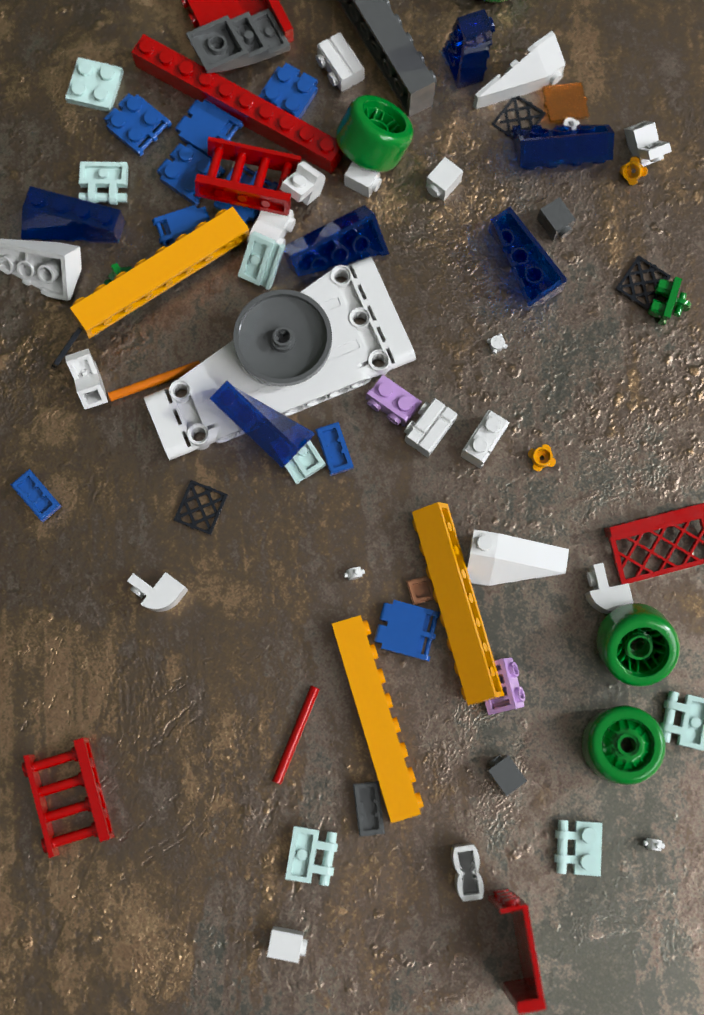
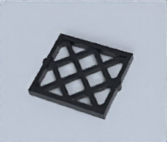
(529, 105)
(633, 298)
(66, 348)
(208, 490)

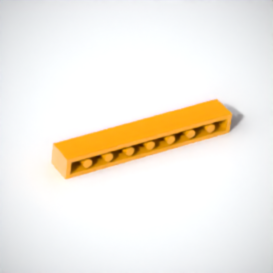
(159, 272)
(457, 604)
(376, 719)

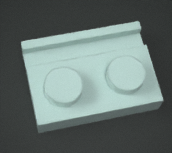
(261, 260)
(305, 463)

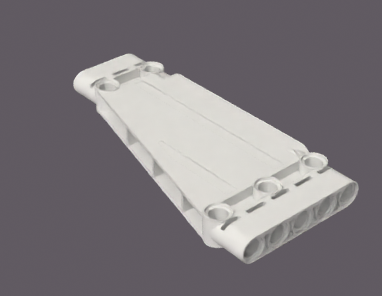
(346, 368)

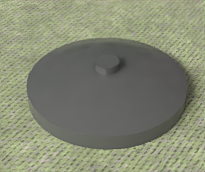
(282, 337)

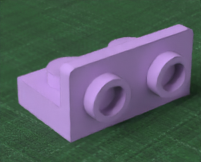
(393, 401)
(514, 694)

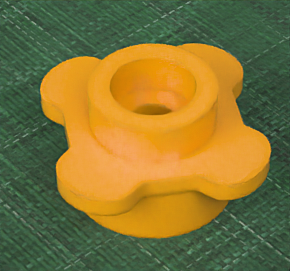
(626, 170)
(544, 451)

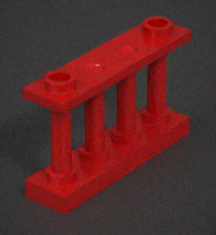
(242, 194)
(93, 803)

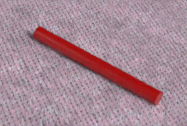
(295, 735)

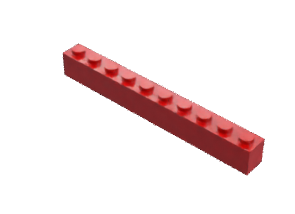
(245, 106)

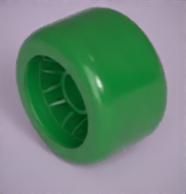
(374, 133)
(650, 657)
(603, 745)

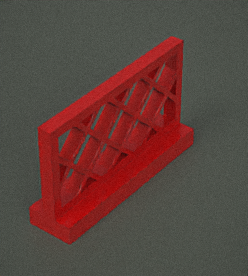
(650, 524)

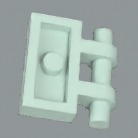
(103, 175)
(691, 728)
(587, 848)
(303, 852)

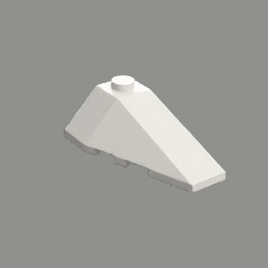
(538, 69)
(46, 265)
(506, 559)

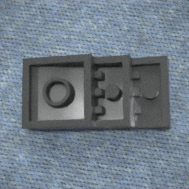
(238, 41)

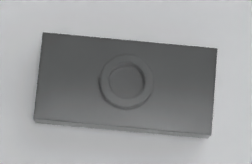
(368, 808)

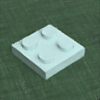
(94, 84)

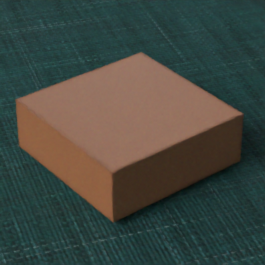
(420, 590)

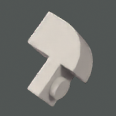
(645, 144)
(304, 184)
(86, 378)
(162, 596)
(604, 597)

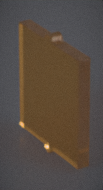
(565, 102)

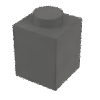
(556, 219)
(505, 774)

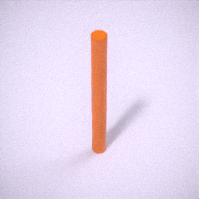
(151, 382)

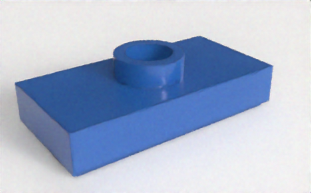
(334, 448)
(36, 495)

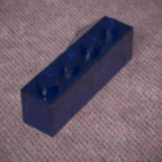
(469, 48)
(562, 145)
(66, 218)
(337, 243)
(531, 265)
(266, 427)

